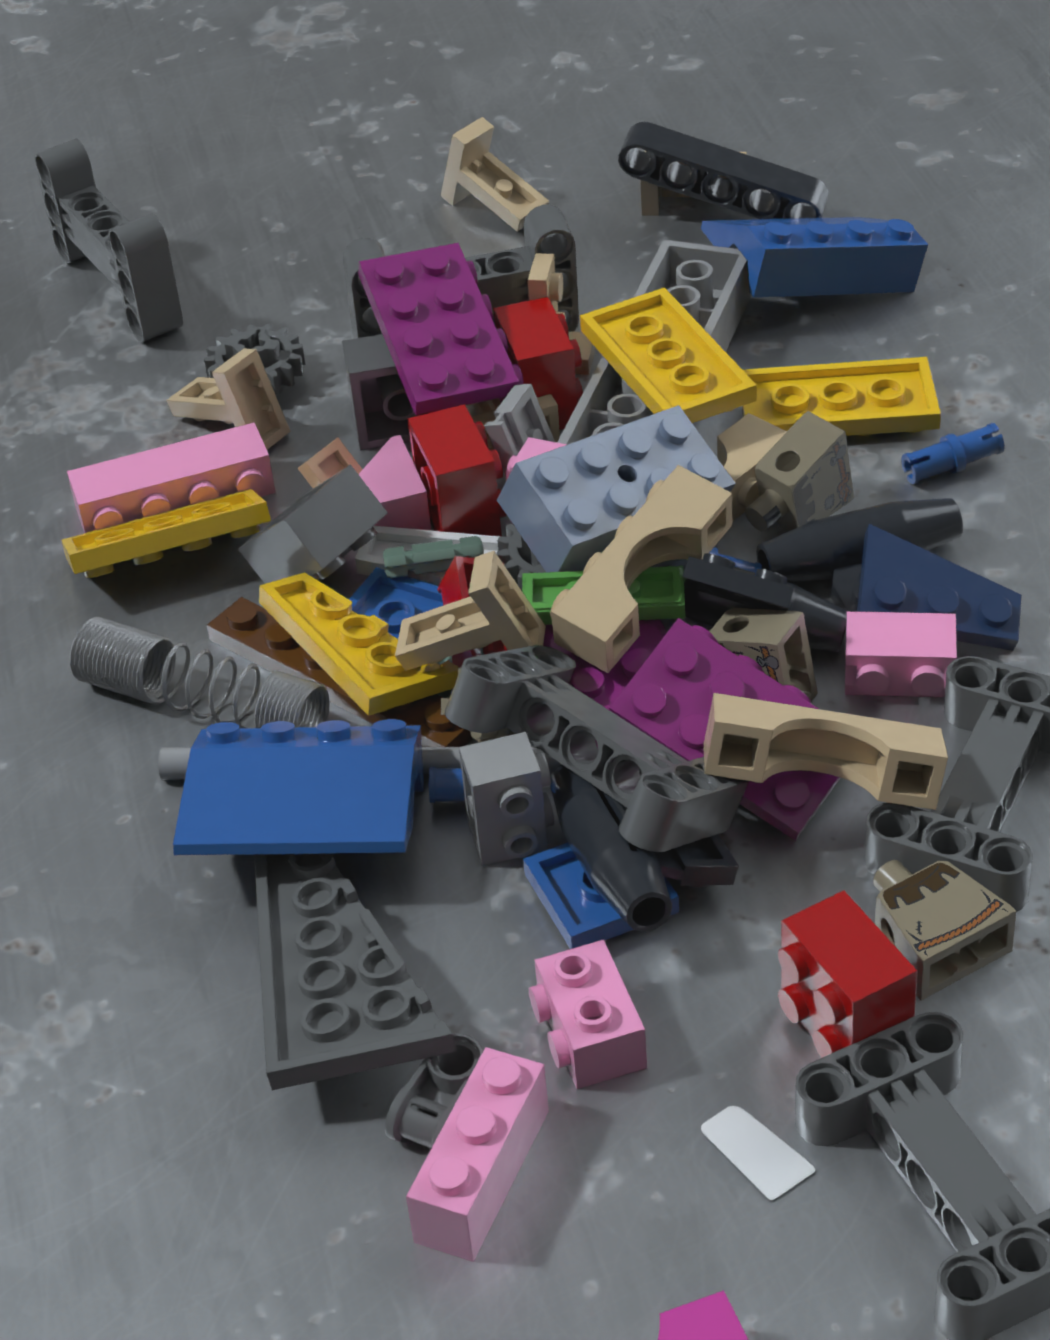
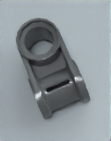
(431, 1093)

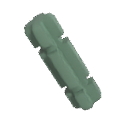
(429, 556)

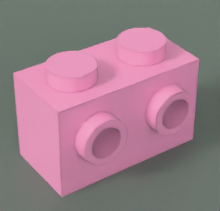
(589, 1015)

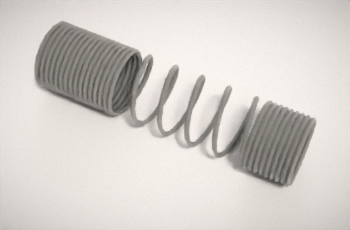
(144, 663)

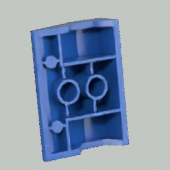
(824, 254)
(300, 789)

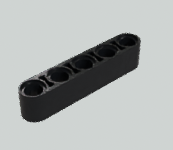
(707, 161)

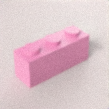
(478, 1154)

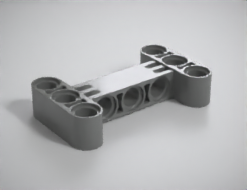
(128, 253)
(499, 274)
(530, 686)
(1009, 726)
(896, 1093)

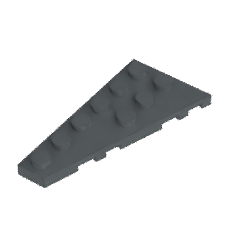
(333, 979)

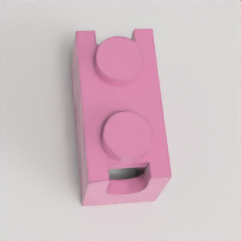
(899, 653)

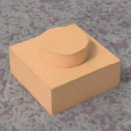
(327, 463)

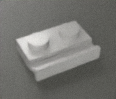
(515, 421)

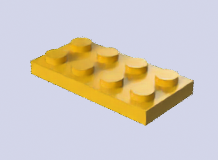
(668, 356)
(851, 395)
(149, 536)

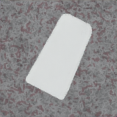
(757, 1151)

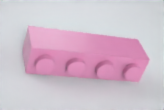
(171, 477)

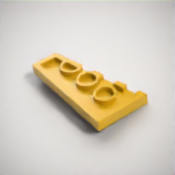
(351, 645)

